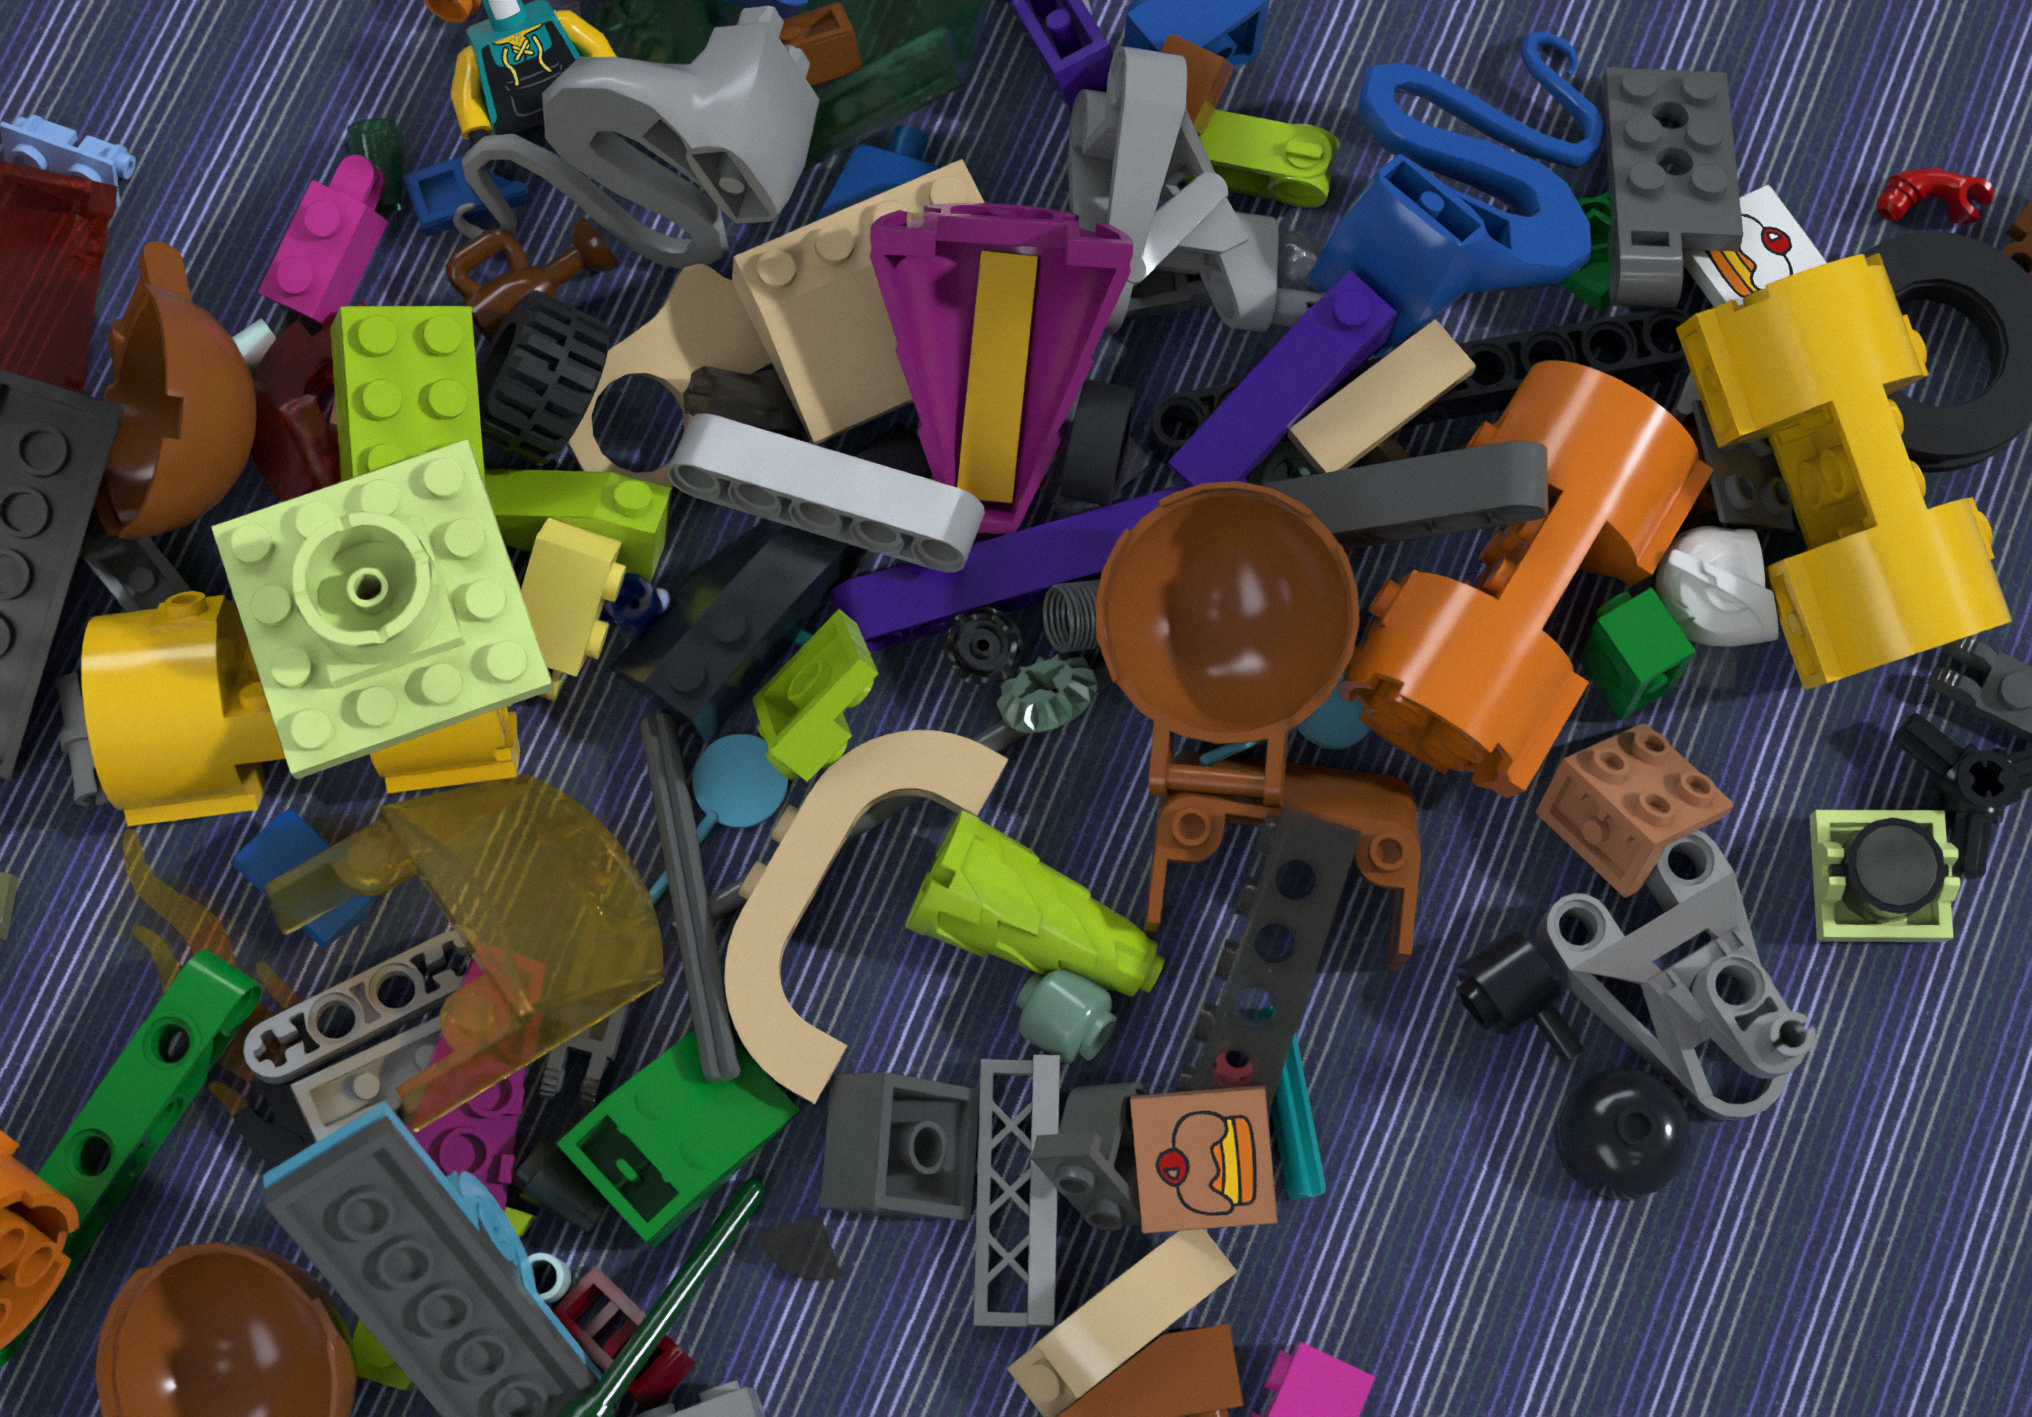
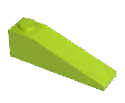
(594, 501)

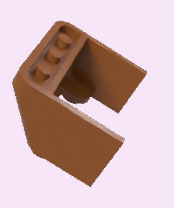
(1382, 805)

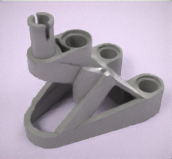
(1136, 148)
(1756, 1035)

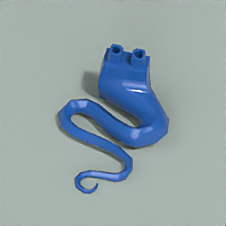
(1431, 243)

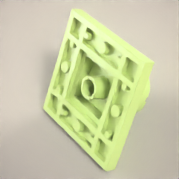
(421, 655)

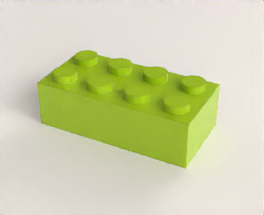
(403, 384)

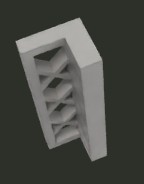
(1043, 1194)

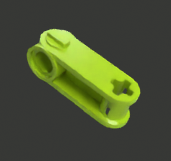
(1271, 158)

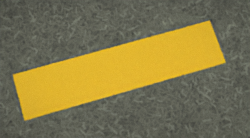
(997, 375)

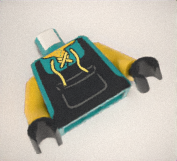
(513, 62)

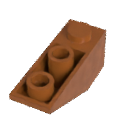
(1172, 1377)

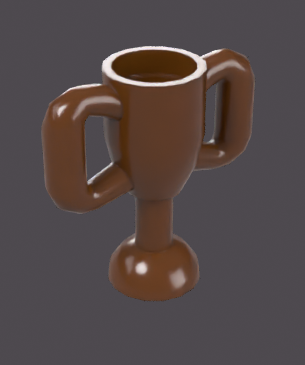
(497, 297)

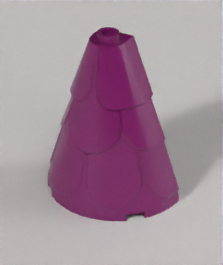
(930, 293)

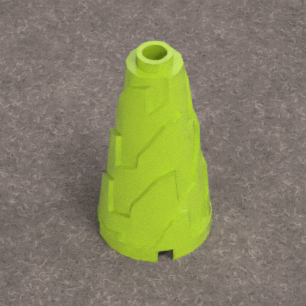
(1006, 903)

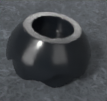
(971, 661)

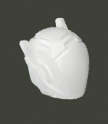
(1717, 587)

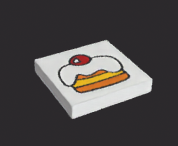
(1769, 251)

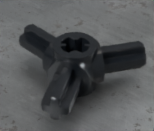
(1955, 769)

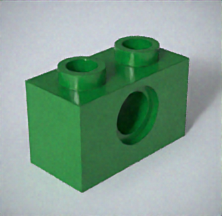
(1635, 652)

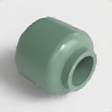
(1065, 1015)

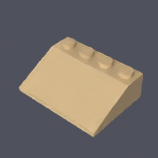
(824, 310)

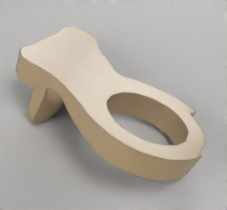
(694, 329)

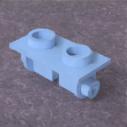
(50, 148)

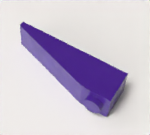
(1066, 44)
(1287, 384)

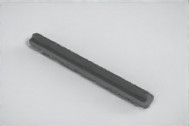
(690, 899)

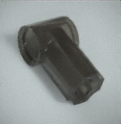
(744, 398)

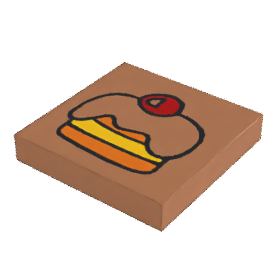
(1203, 1159)

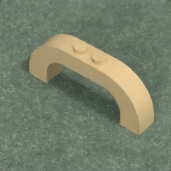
(777, 895)

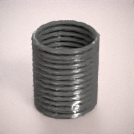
(1071, 616)

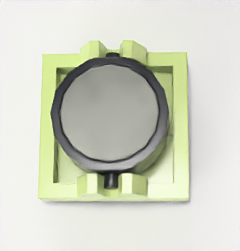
(1882, 875)

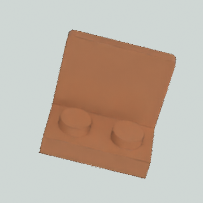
(1629, 802)

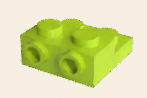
(806, 699)

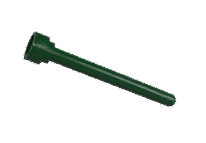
(668, 1306)

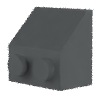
(900, 1147)

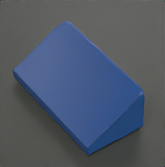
(283, 846)

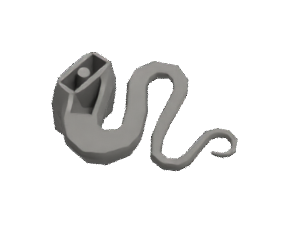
(726, 121)

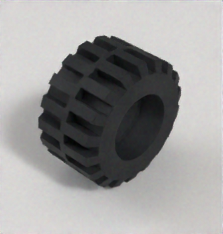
(540, 376)

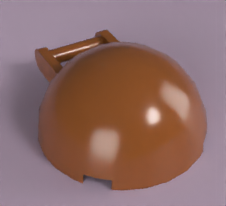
(183, 403)
(1226, 627)
(225, 1337)

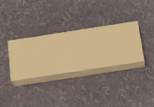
(1381, 400)

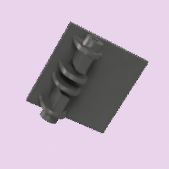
(1745, 482)

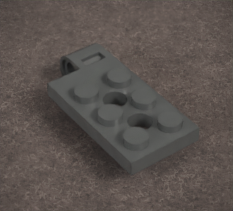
(1658, 211)

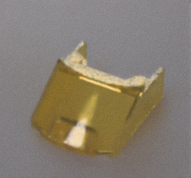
(533, 897)

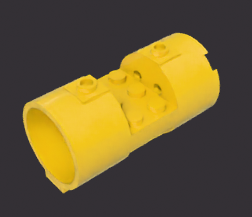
(1813, 376)
(187, 724)

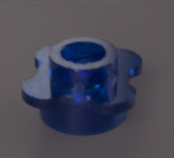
(635, 621)

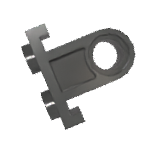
(1095, 1155)

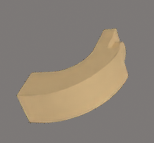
(1121, 1320)

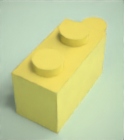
(565, 593)

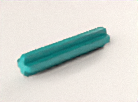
(1296, 1127)

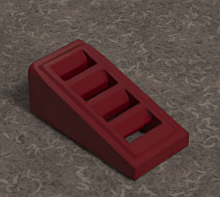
(664, 1372)

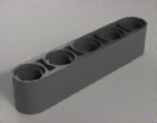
(1428, 494)

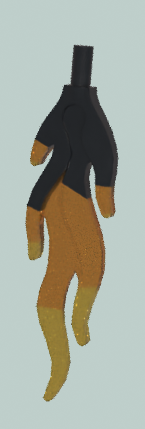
(203, 930)

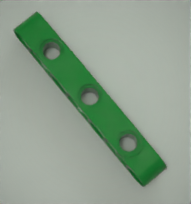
(144, 1099)

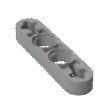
(360, 996)

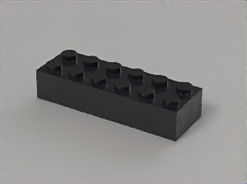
(50, 481)

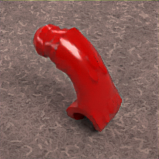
(1913, 186)

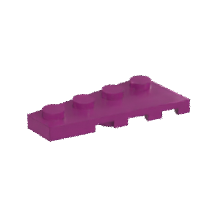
(481, 1131)

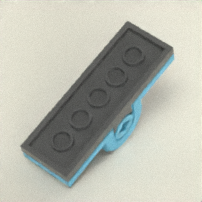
(429, 1271)

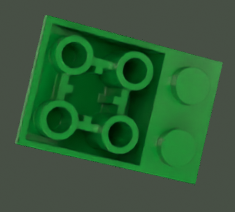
(675, 1137)

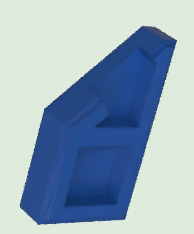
(443, 189)

